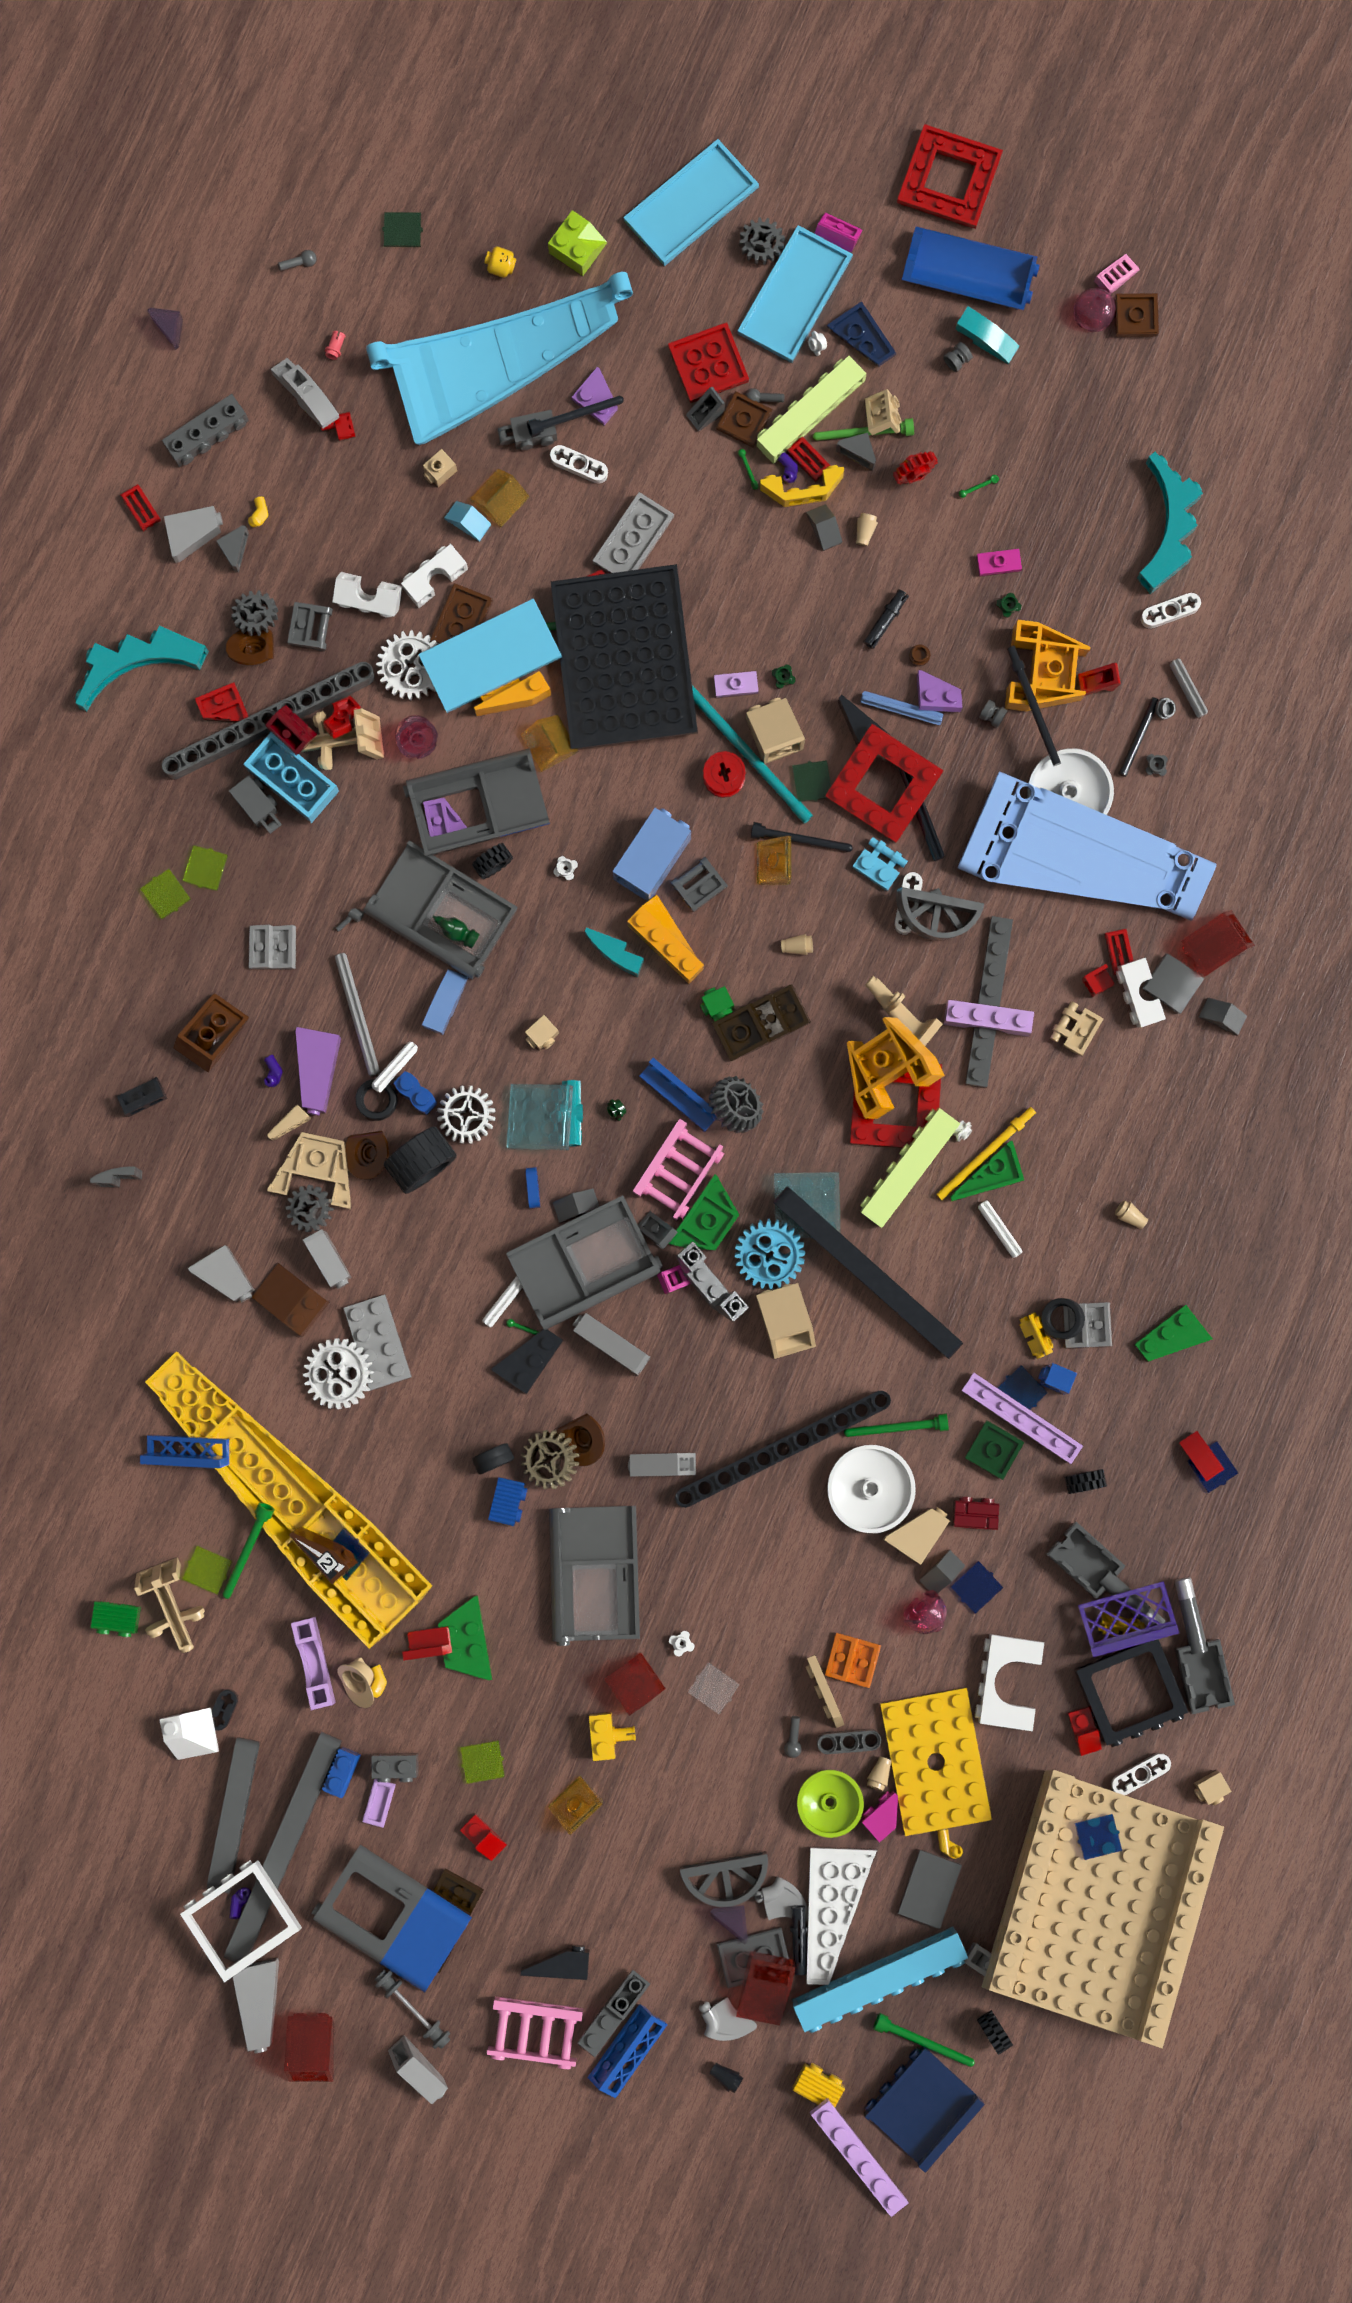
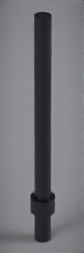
(1019, 668)

